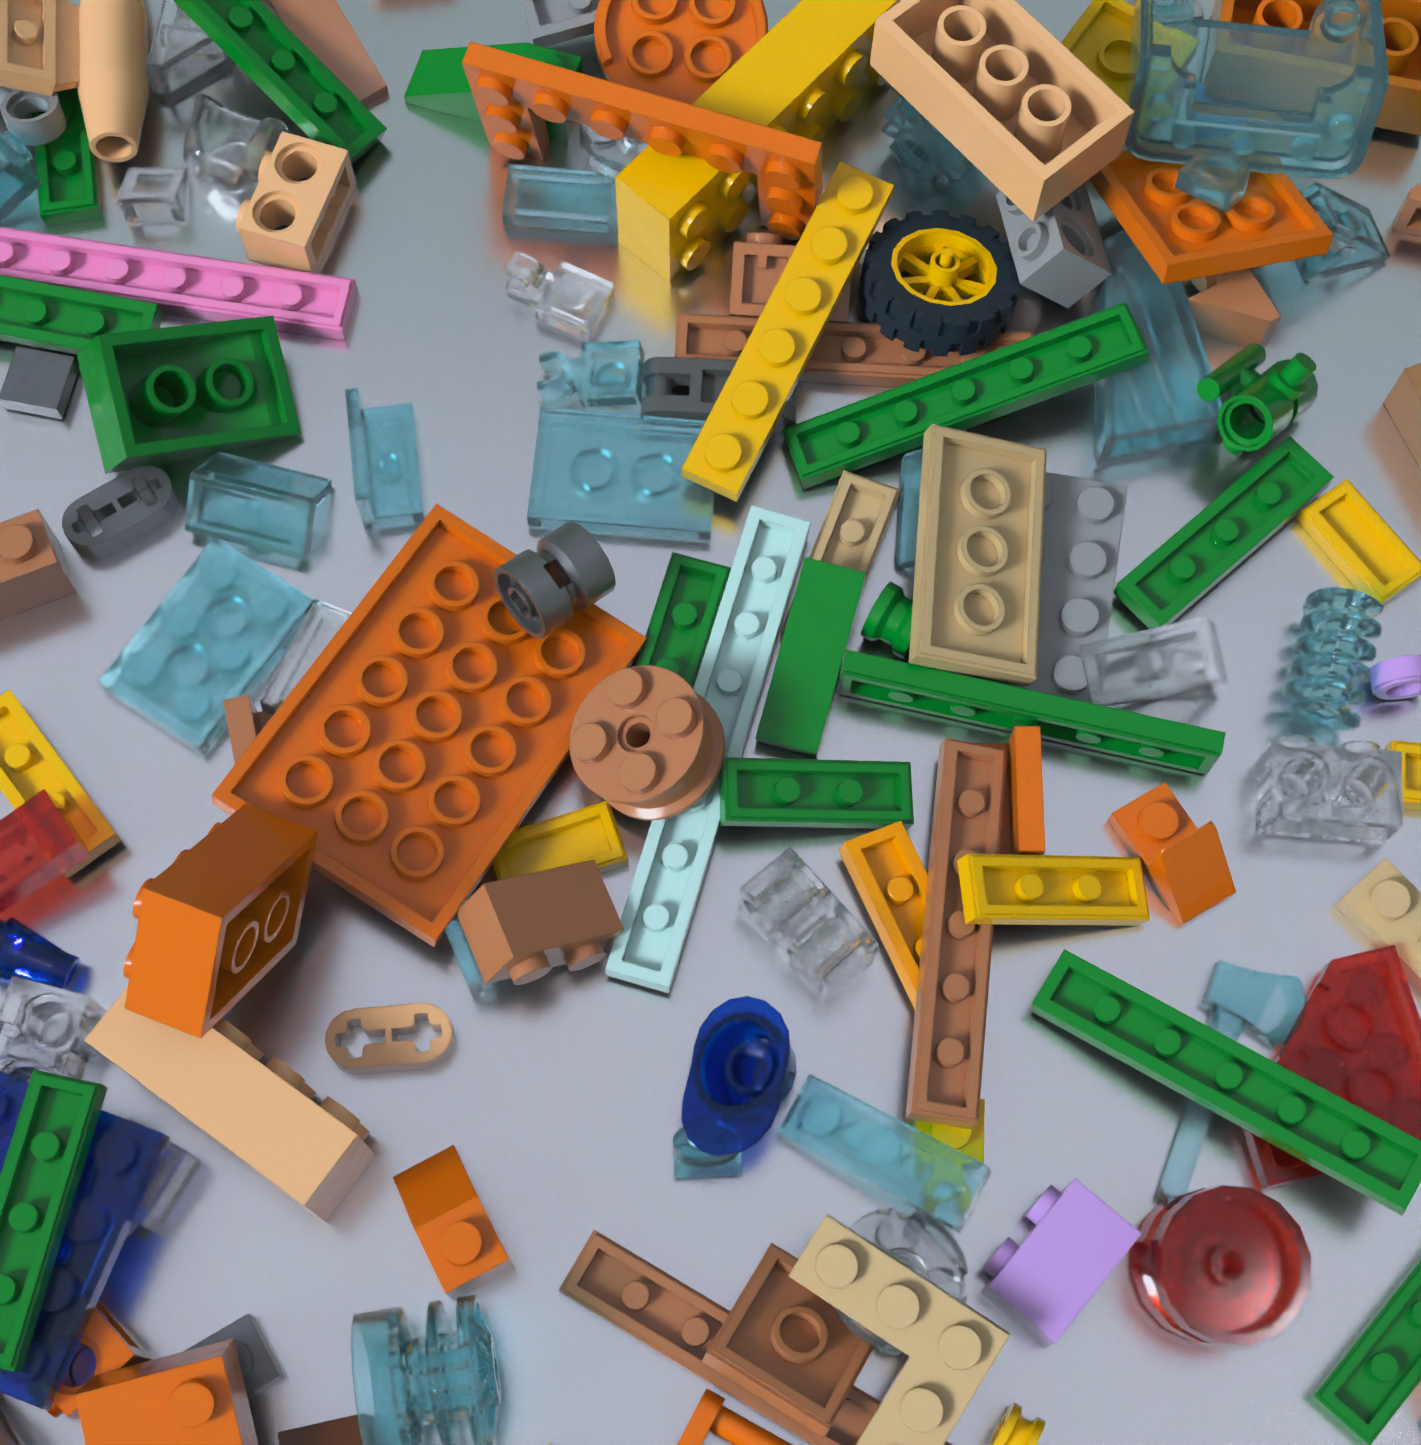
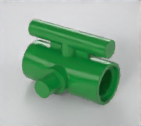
(1259, 403)

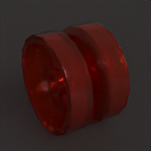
(1261, 1256)

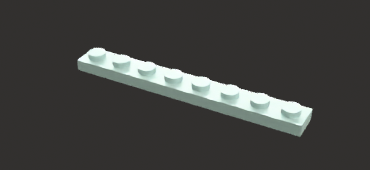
(731, 682)

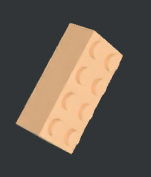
(1002, 94)
(247, 1107)

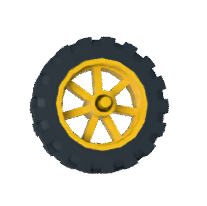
(939, 256)

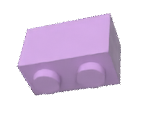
(1058, 1261)

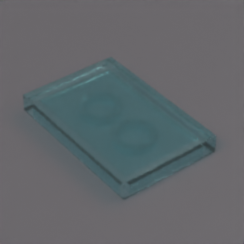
(617, 475)

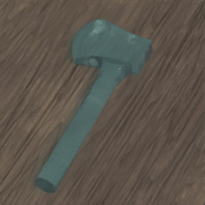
(1237, 1000)

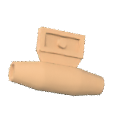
(88, 48)

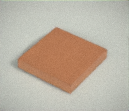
(788, 1346)

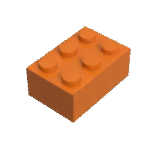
(218, 919)

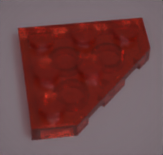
(1357, 1042)

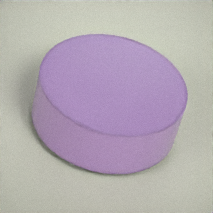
(1397, 678)

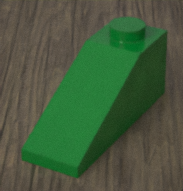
(442, 84)

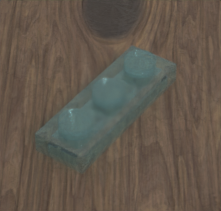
(885, 1153)

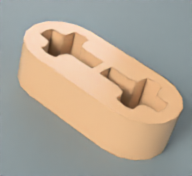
(389, 1022)

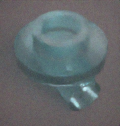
(694, 1163)

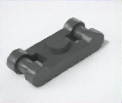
(706, 382)

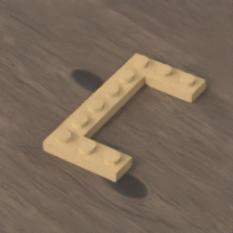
(944, 1337)

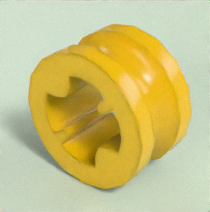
(1016, 1429)

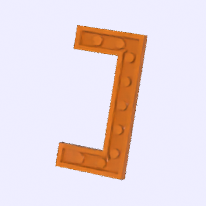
(521, 93)

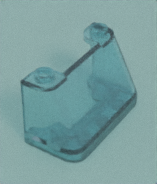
(1259, 91)

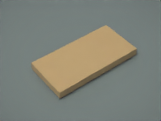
(978, 556)

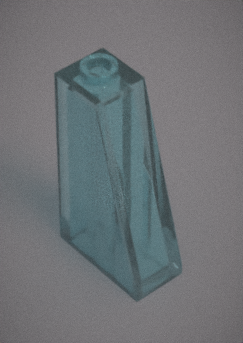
(1156, 402)

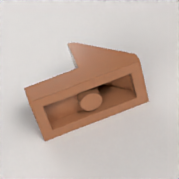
(1233, 309)

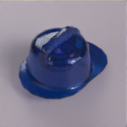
(737, 1076)

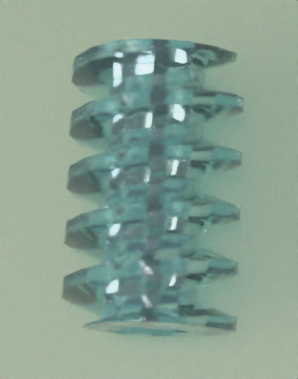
(1331, 658)

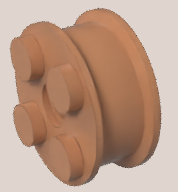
(647, 743)

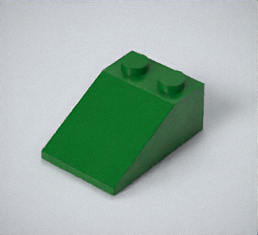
(186, 391)

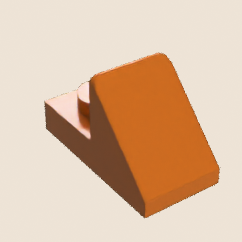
(1176, 856)

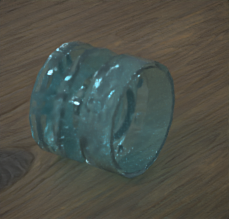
(425, 1379)

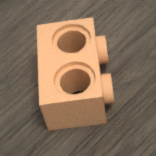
(307, 206)

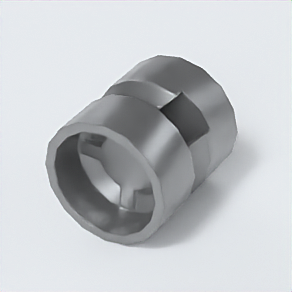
(562, 575)

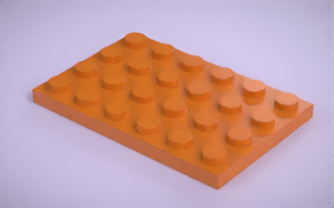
(426, 728)

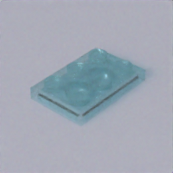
(207, 644)

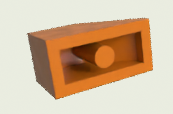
(452, 1223)

